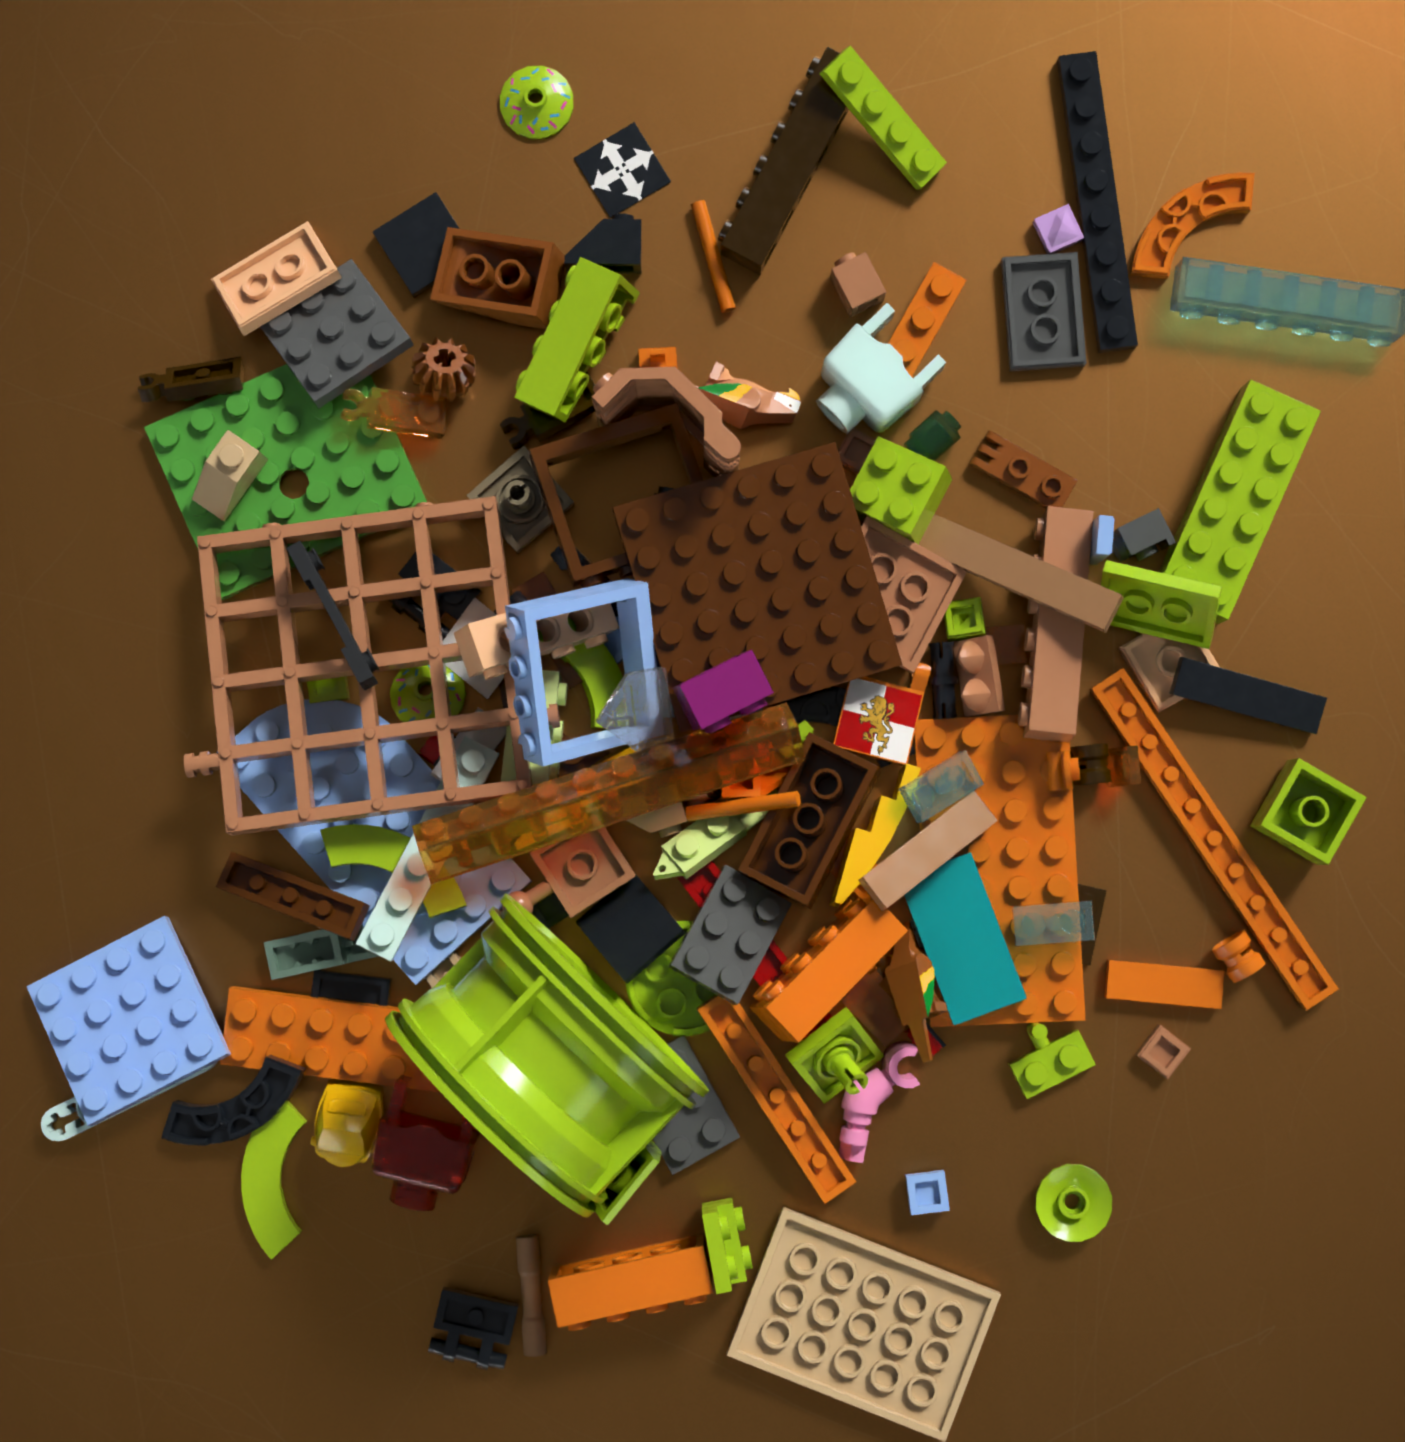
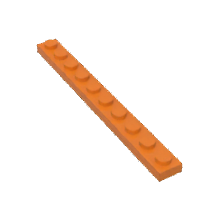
(1214, 840)

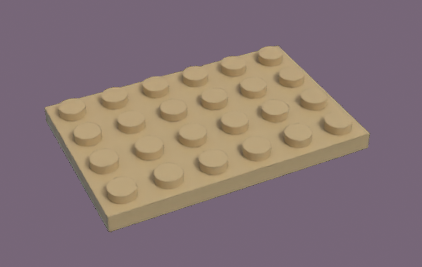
(863, 1324)

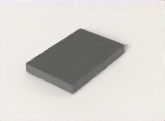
(1043, 311)

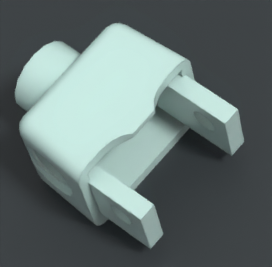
(870, 379)

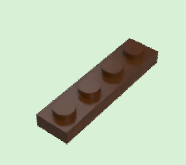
(293, 896)

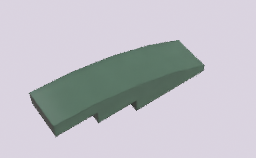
(311, 952)

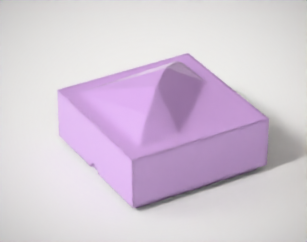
(1058, 229)

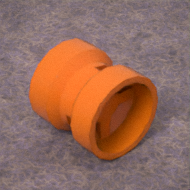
(1238, 956)

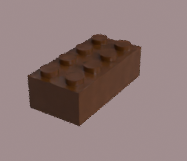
(803, 842)

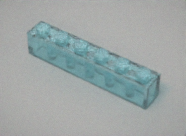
(1288, 301)

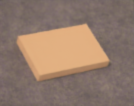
(276, 278)

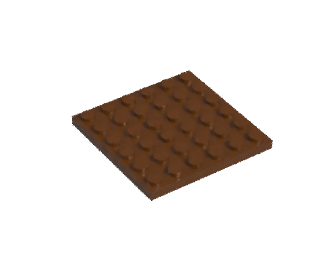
(764, 567)

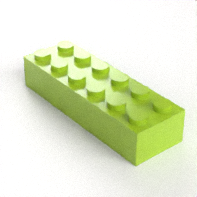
(1240, 491)

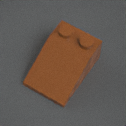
(499, 276)

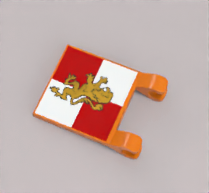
(881, 717)

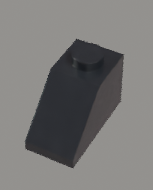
(611, 244)

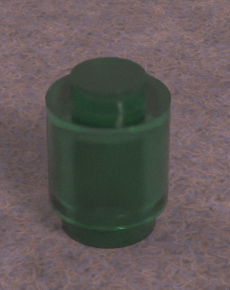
(934, 435)

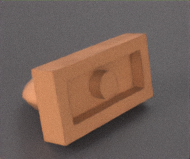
(978, 676)

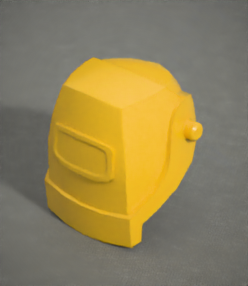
(347, 1121)

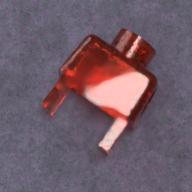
(421, 1153)

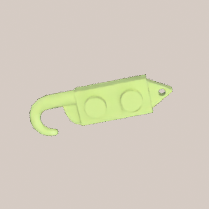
(703, 843)

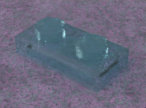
(941, 786)
(1053, 923)

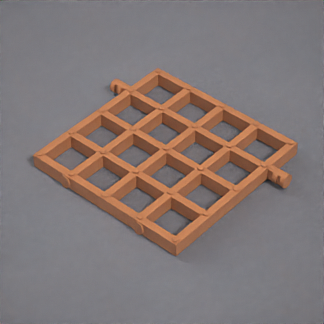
(293, 673)

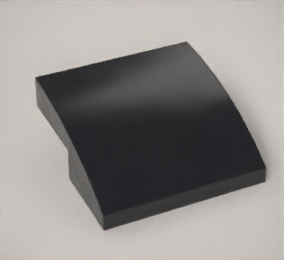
(630, 928)

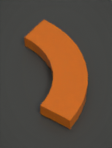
(1185, 212)

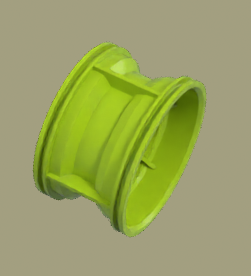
(545, 1058)

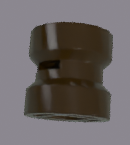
(1092, 764)

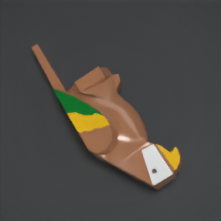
(746, 402)

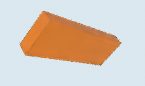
(1164, 984)

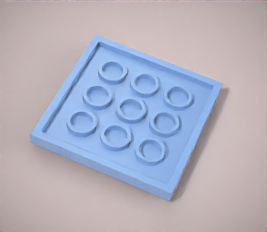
(128, 1020)

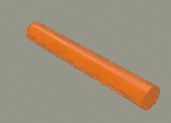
(713, 256)
(743, 806)

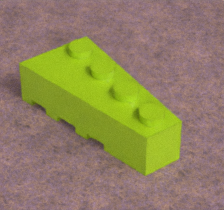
(574, 338)

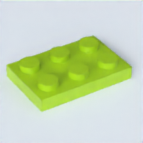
(1163, 604)

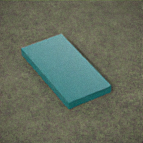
(964, 941)

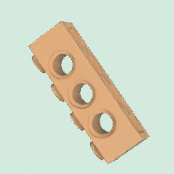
(484, 655)

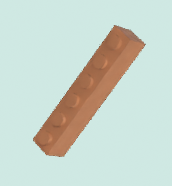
(1055, 638)

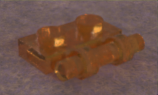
(874, 1005)

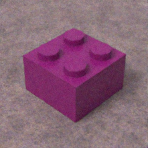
(723, 690)

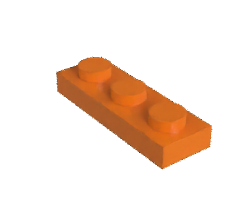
(926, 315)

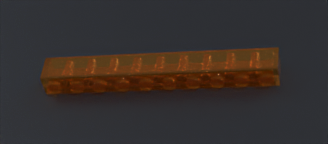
(608, 793)

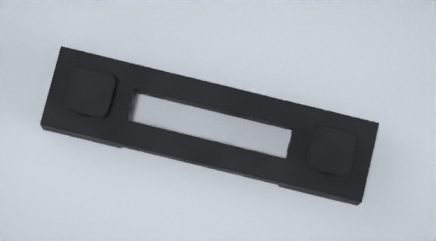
(308, 566)

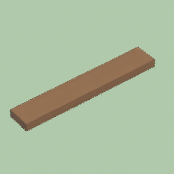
(1022, 573)

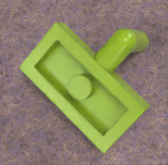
(1050, 1061)

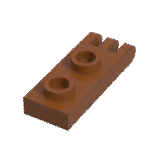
(1024, 472)

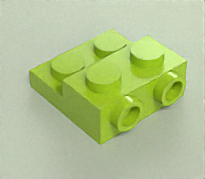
(726, 1254)

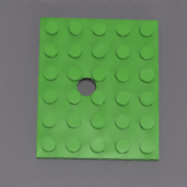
(345, 462)

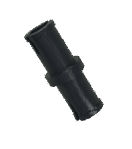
(943, 680)

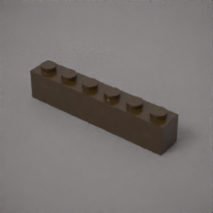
(785, 172)

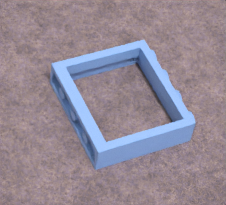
(526, 666)

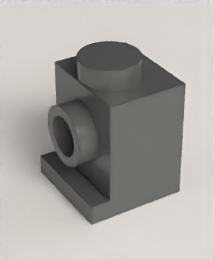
(1141, 537)

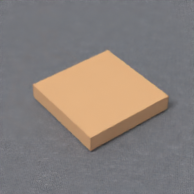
(1154, 665)

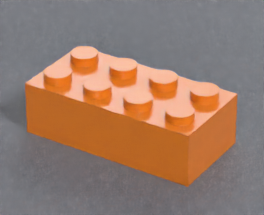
(826, 969)
(630, 1282)

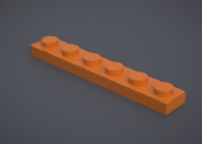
(777, 1097)

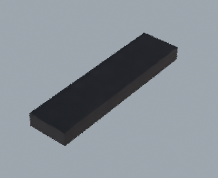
(1248, 695)

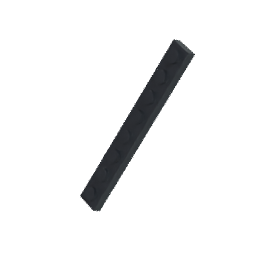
(1097, 202)

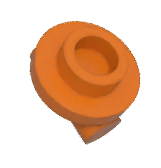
(1062, 770)

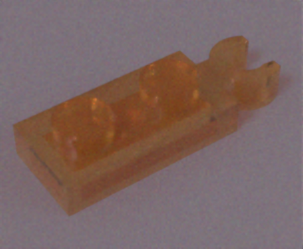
(398, 411)

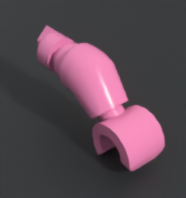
(863, 1105)

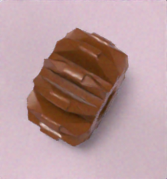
(443, 369)

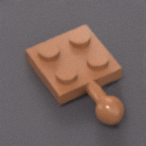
(578, 872)

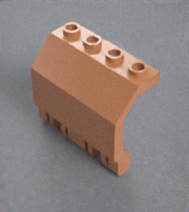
(656, 387)

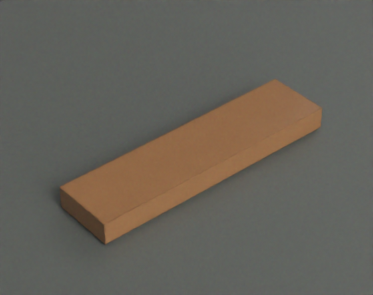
(927, 850)

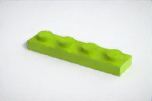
(883, 117)

